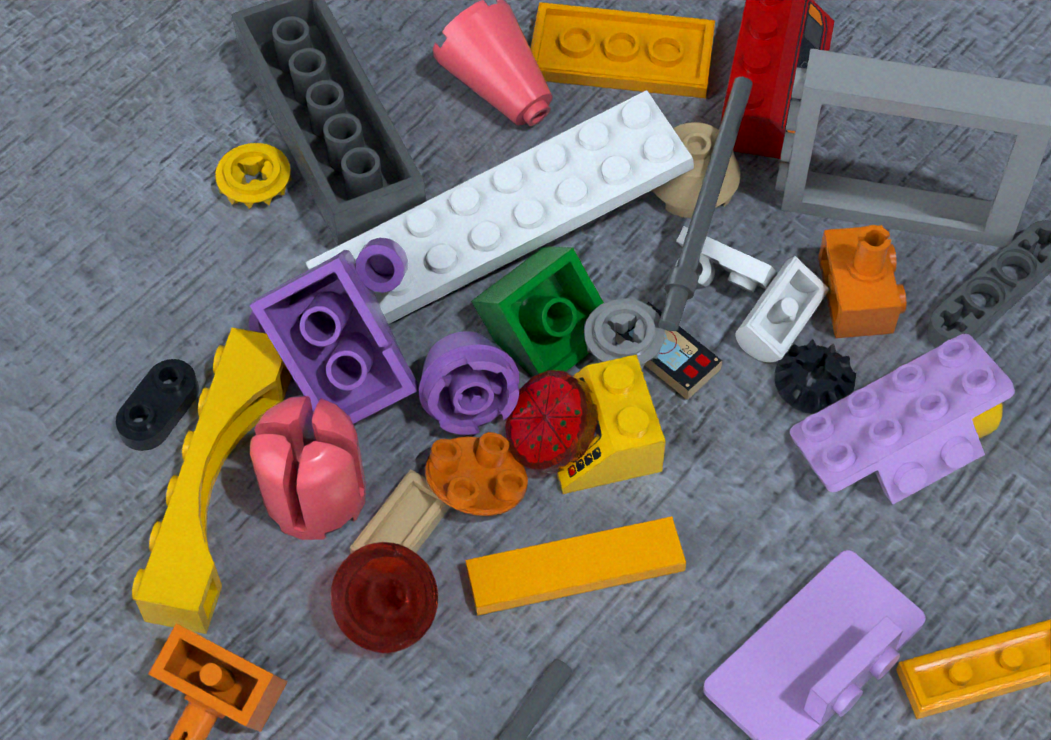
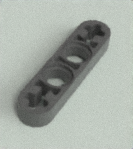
(994, 282)

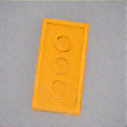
(623, 49)

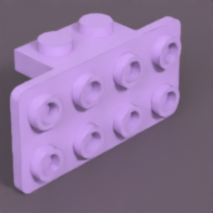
(907, 423)
(815, 653)

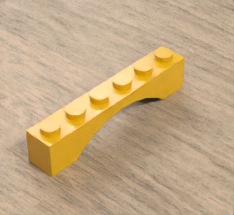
(180, 574)

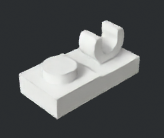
(743, 269)

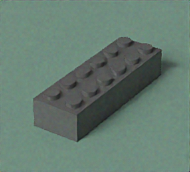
(328, 115)

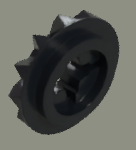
(792, 375)

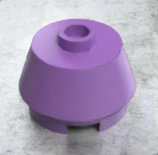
(468, 382)

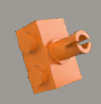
(861, 281)
(214, 684)

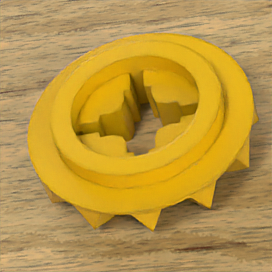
(250, 160)

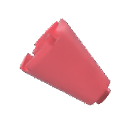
(495, 61)

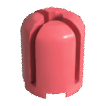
(308, 467)

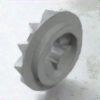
(620, 316)

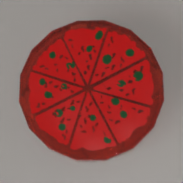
(551, 422)

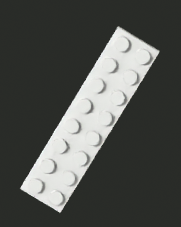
(527, 202)

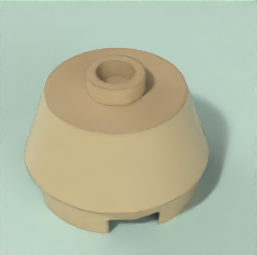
(683, 191)

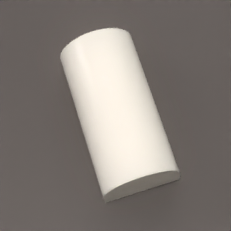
(781, 312)

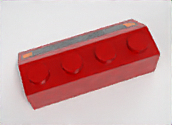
(769, 48)

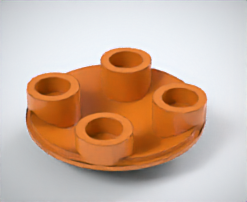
(476, 474)

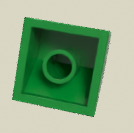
(541, 310)

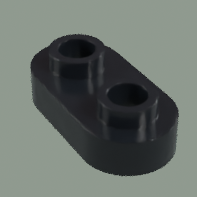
(160, 401)

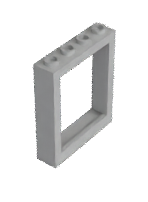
(924, 95)

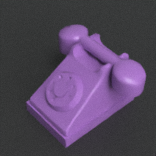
(336, 333)

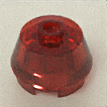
(384, 597)

